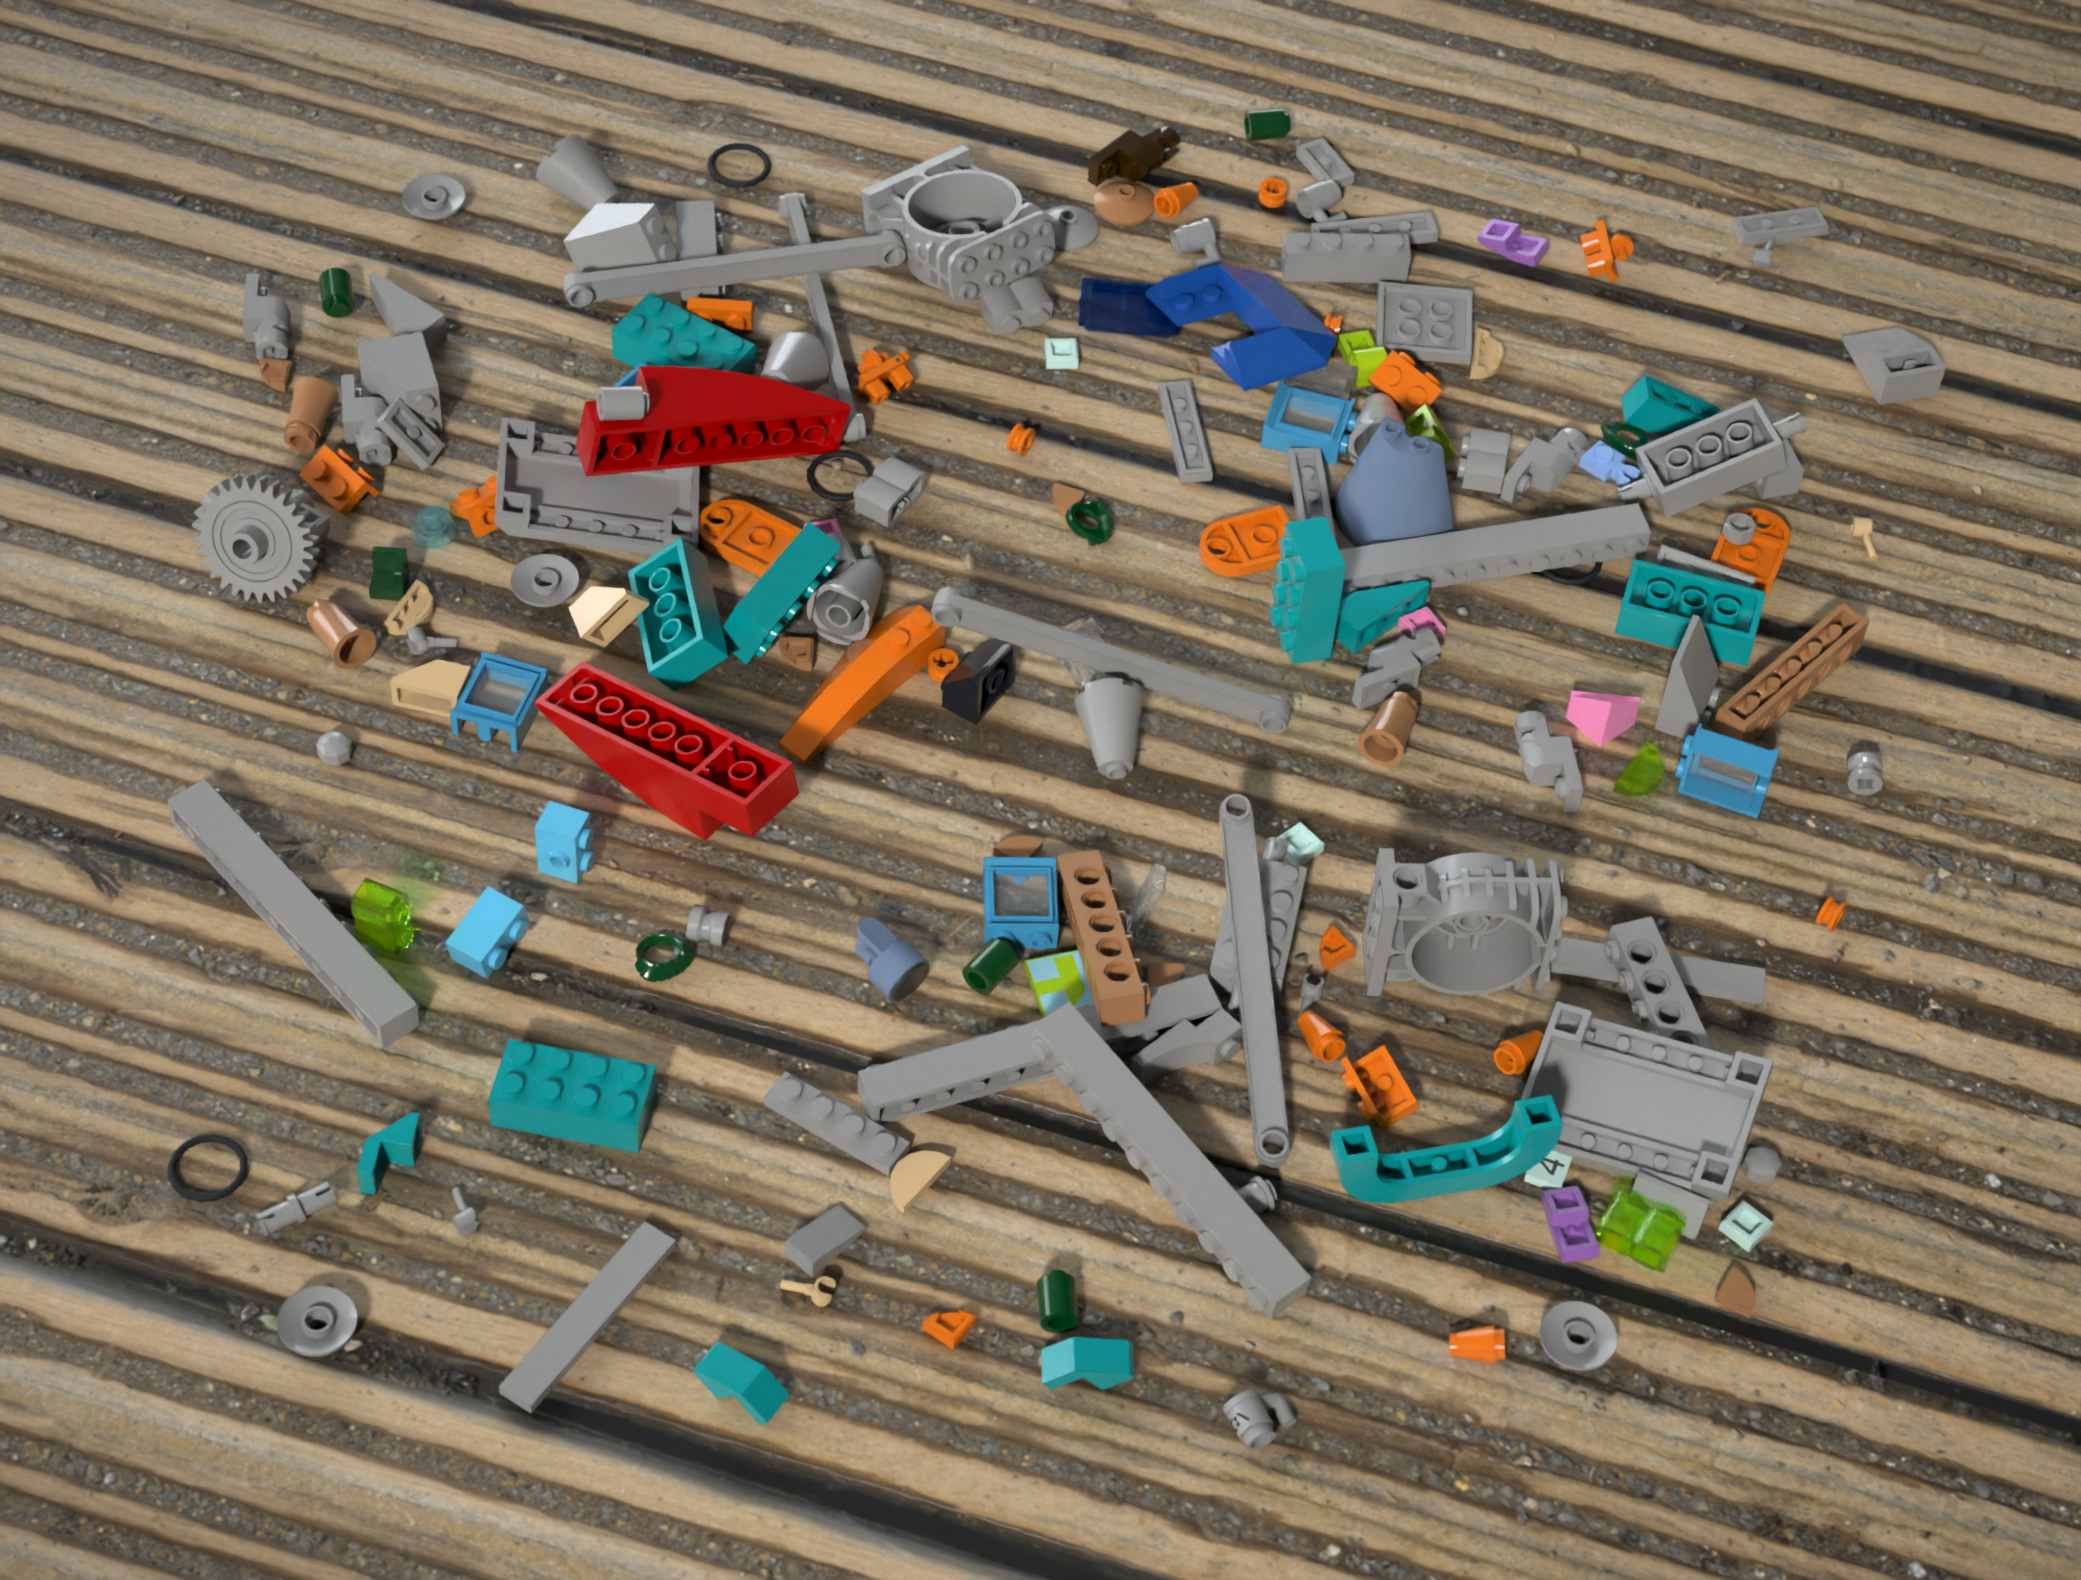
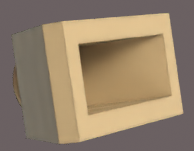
(605, 613)
(431, 687)

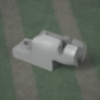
(265, 320)
(360, 424)
(1544, 464)
(1395, 667)
(1549, 758)

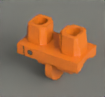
(1617, 247)
(878, 370)

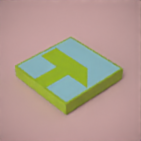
(1057, 981)

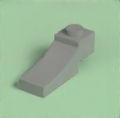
(1189, 1045)

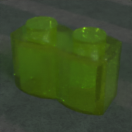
(382, 916)
(1640, 1231)

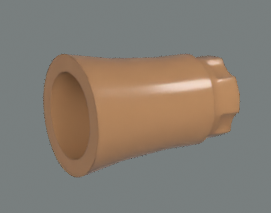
(309, 412)
(341, 633)
(1388, 732)

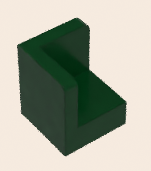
(389, 573)

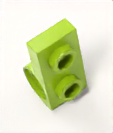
(1360, 351)
(1426, 424)

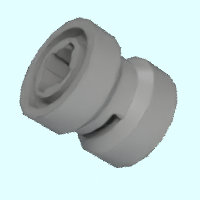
(708, 926)

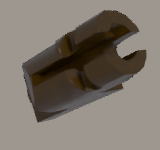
(1133, 155)

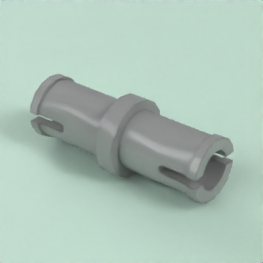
(295, 1208)

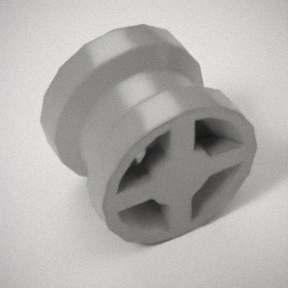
(1865, 773)

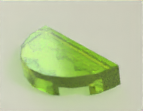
(1642, 774)

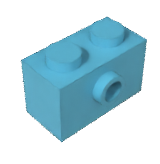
(564, 842)
(488, 932)

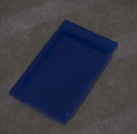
(1122, 309)

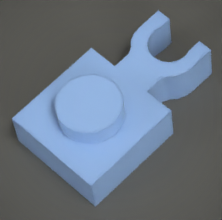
(1607, 462)

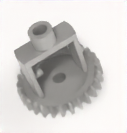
(259, 536)

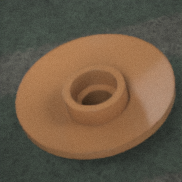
(1124, 203)

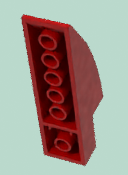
(710, 420)
(669, 755)

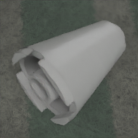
(577, 174)
(797, 361)
(1369, 418)
(847, 603)
(1111, 723)

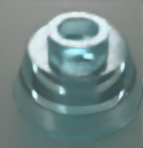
(433, 528)

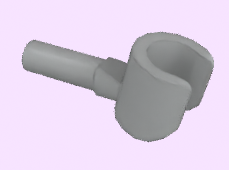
(1761, 257)
(419, 642)
(1309, 993)
(464, 1221)

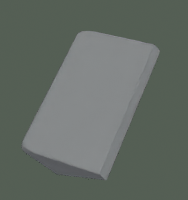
(1666, 1196)

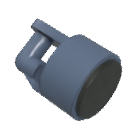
(892, 963)

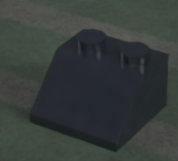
(980, 680)

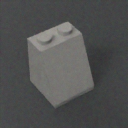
(620, 238)
(402, 370)

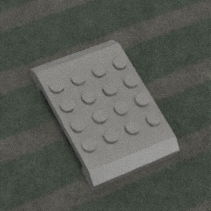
(551, 499)
(1648, 1101)

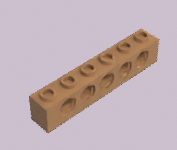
(1792, 675)
(1101, 938)

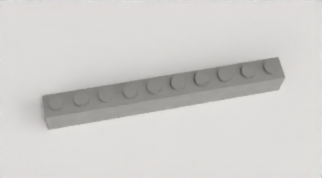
(1499, 550)
(295, 913)
(1007, 1058)
(1170, 1161)

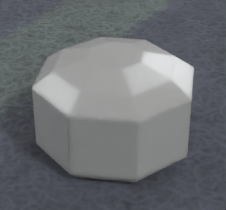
(1739, 528)
(334, 748)
(1761, 1165)

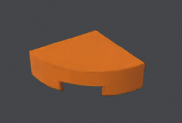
(1335, 948)
(950, 1327)

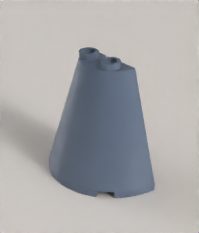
(1394, 489)

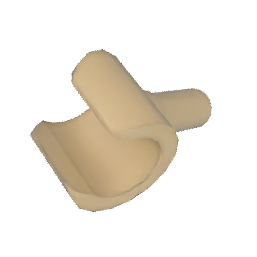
(1863, 528)
(818, 1298)

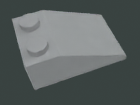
(1690, 685)

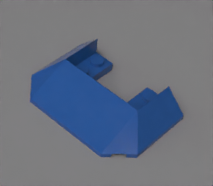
(1286, 336)

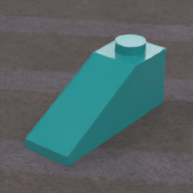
(1663, 408)
(1375, 611)

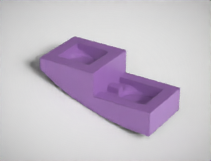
(1507, 241)
(1569, 1224)

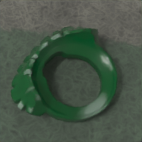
(1610, 436)
(1096, 511)
(655, 971)

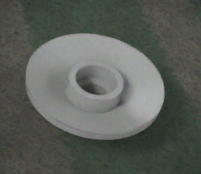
(433, 196)
(1073, 227)
(545, 580)
(312, 1308)
(1582, 1323)

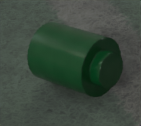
(1266, 124)
(336, 292)
(990, 966)
(1057, 1302)

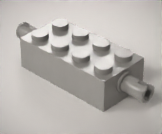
(1711, 458)
(1281, 895)

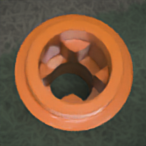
(1174, 199)
(1322, 1038)
(1518, 1052)
(1479, 1344)

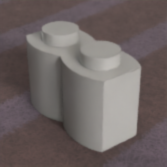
(1016, 305)
(1484, 460)
(889, 491)

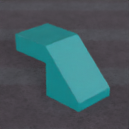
(392, 1145)
(1095, 1359)
(736, 1375)

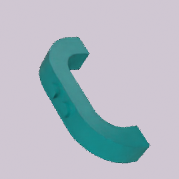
(1448, 1168)

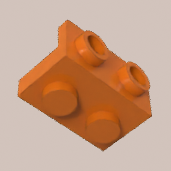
(728, 314)
(1405, 383)
(337, 480)
(477, 507)
(1381, 1087)

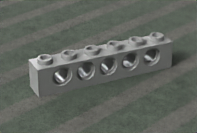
(1643, 942)

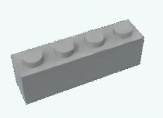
(698, 239)
(1345, 257)

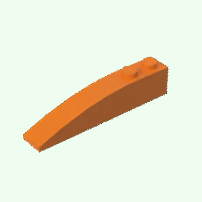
(864, 678)

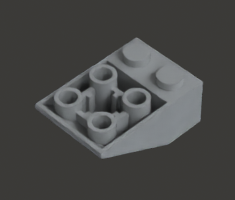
(1896, 364)

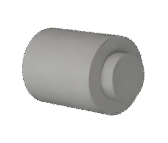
(621, 403)

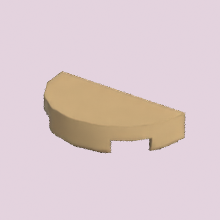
(1486, 355)
(412, 611)
(915, 1175)

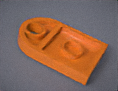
(748, 535)
(1247, 540)
(1760, 557)

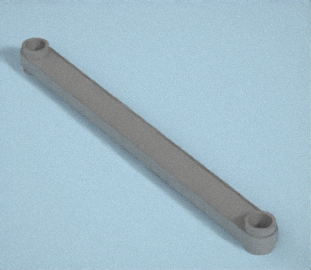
(793, 209)
(736, 268)
(953, 609)
(1254, 982)

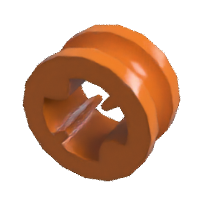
(1278, 196)
(1334, 323)
(1020, 439)
(940, 656)
(1831, 913)

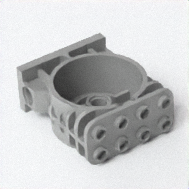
(960, 225)
(1462, 923)

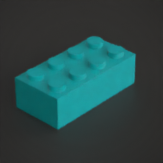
(670, 336)
(1307, 590)
(780, 594)
(1663, 600)
(682, 622)
(573, 1095)

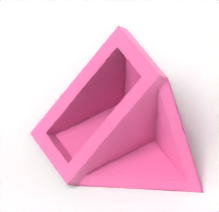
(1602, 715)

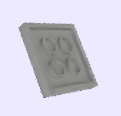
(1425, 322)

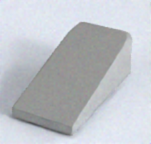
(823, 1240)

